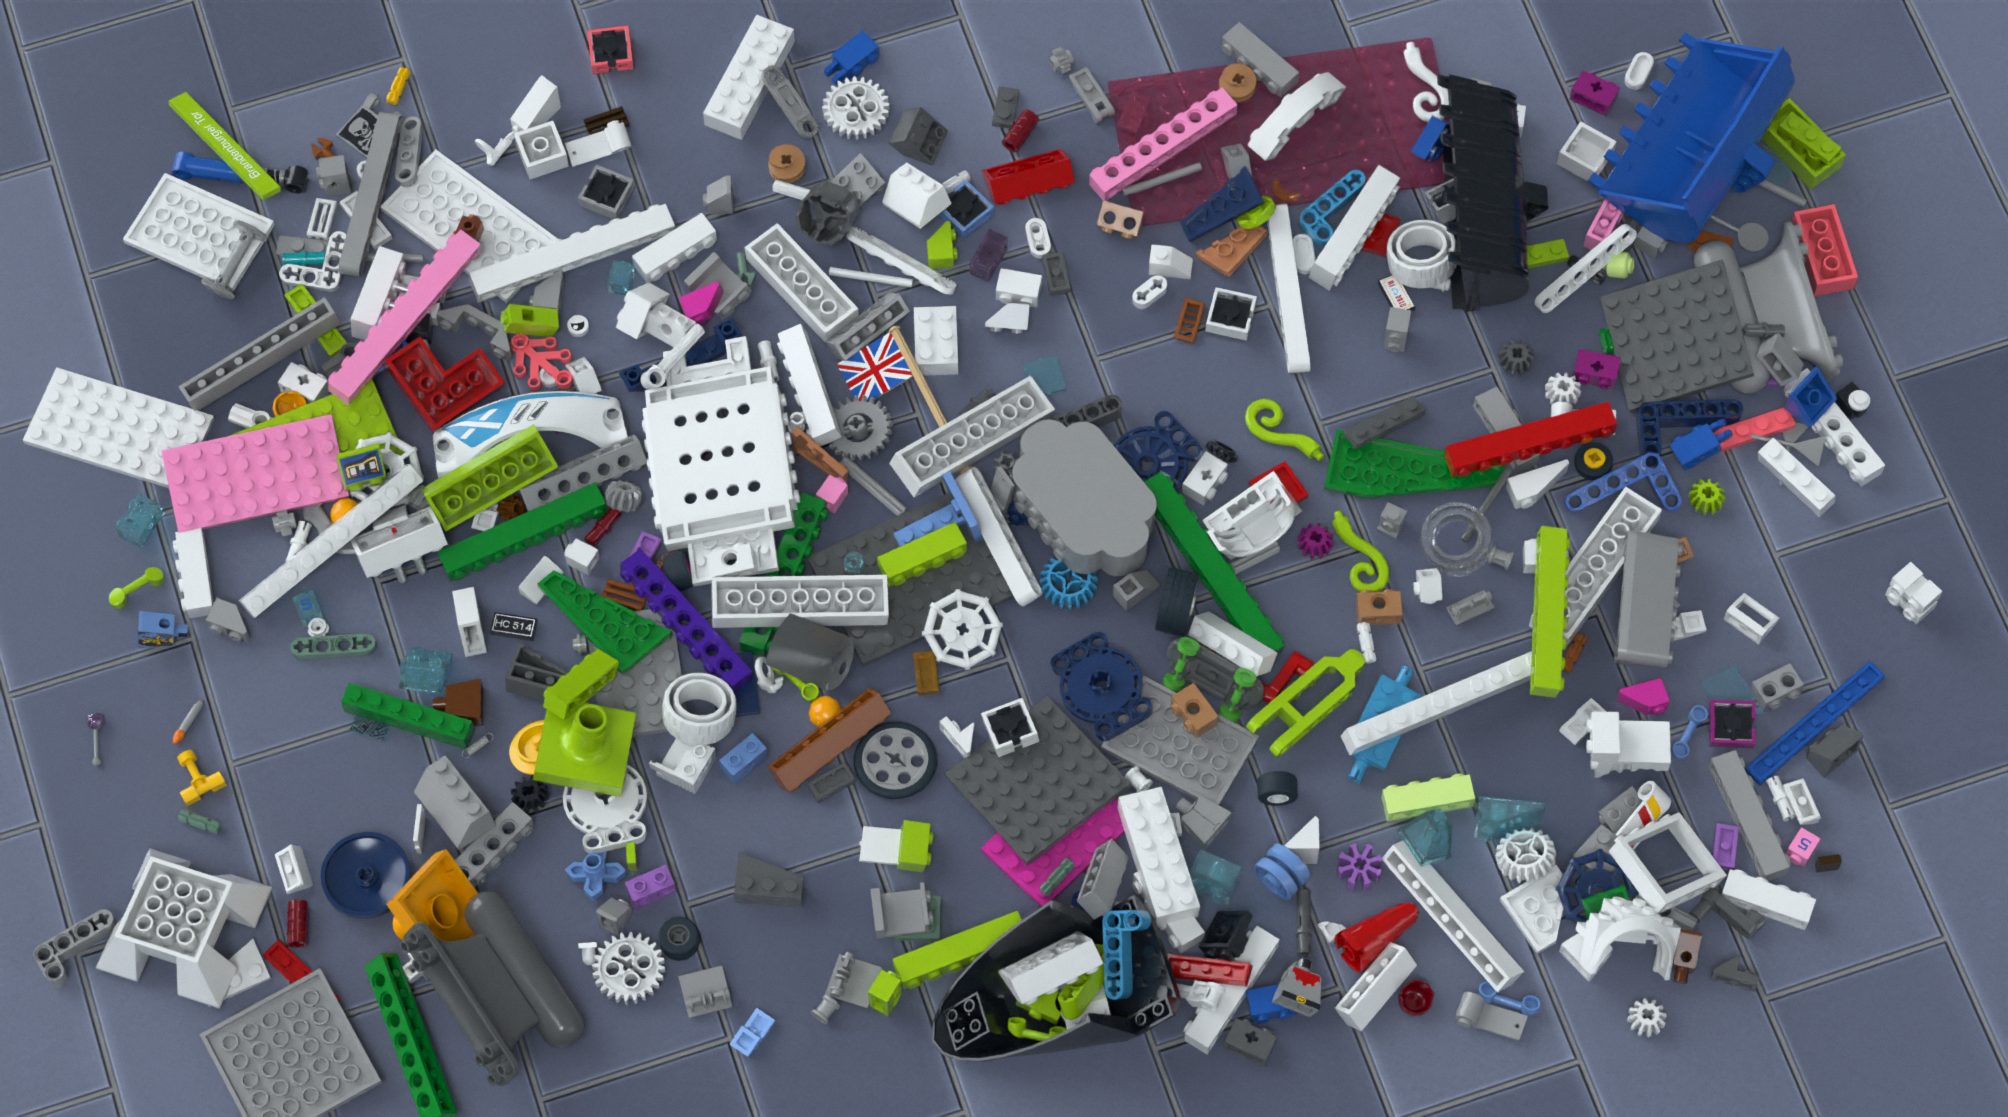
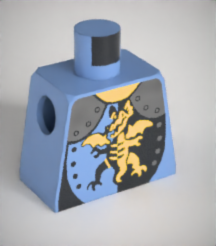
(159, 629)

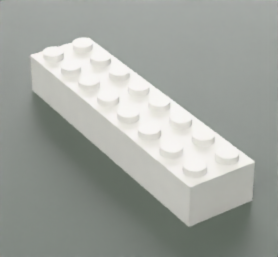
(971, 436)
(1602, 557)
(820, 599)

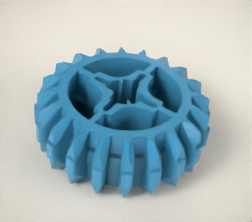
(1084, 587)

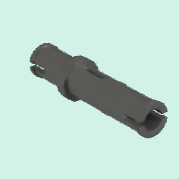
(1303, 929)

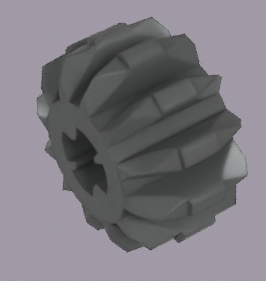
(1510, 362)

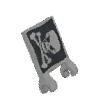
(361, 126)

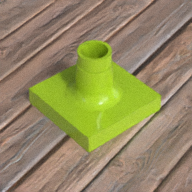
(586, 749)

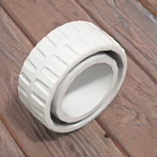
(1424, 272)
(699, 728)

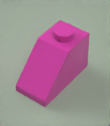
(702, 302)
(1645, 697)

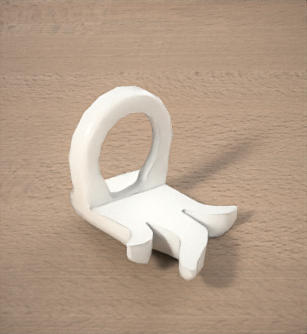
(494, 154)

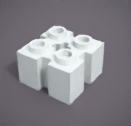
(1913, 593)

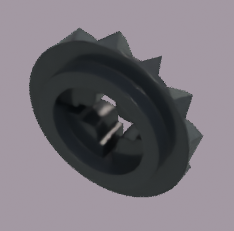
(1222, 451)

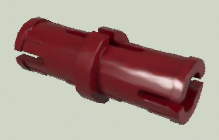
(602, 526)

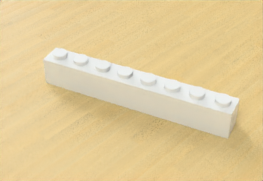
(1453, 917)

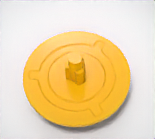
(525, 747)

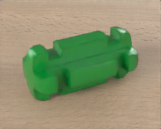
(1606, 341)

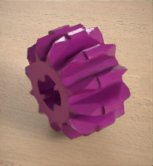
(1315, 541)

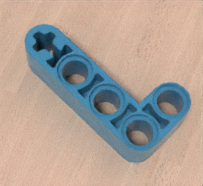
(1334, 204)
(1123, 953)

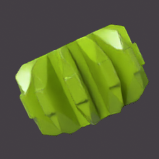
(1699, 493)

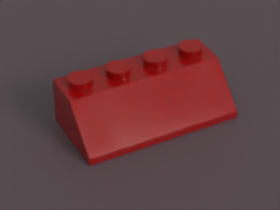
(1028, 176)

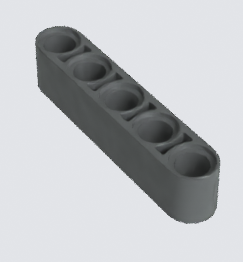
(1097, 407)

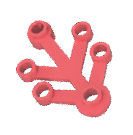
(540, 359)

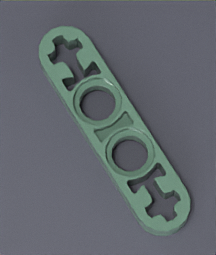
(333, 650)

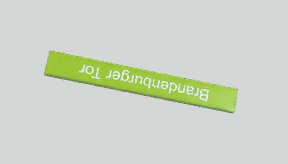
(224, 146)

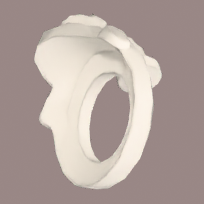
(767, 683)

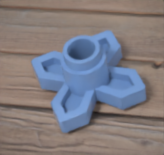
(594, 872)

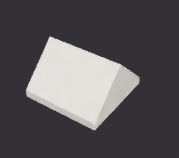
(1306, 842)

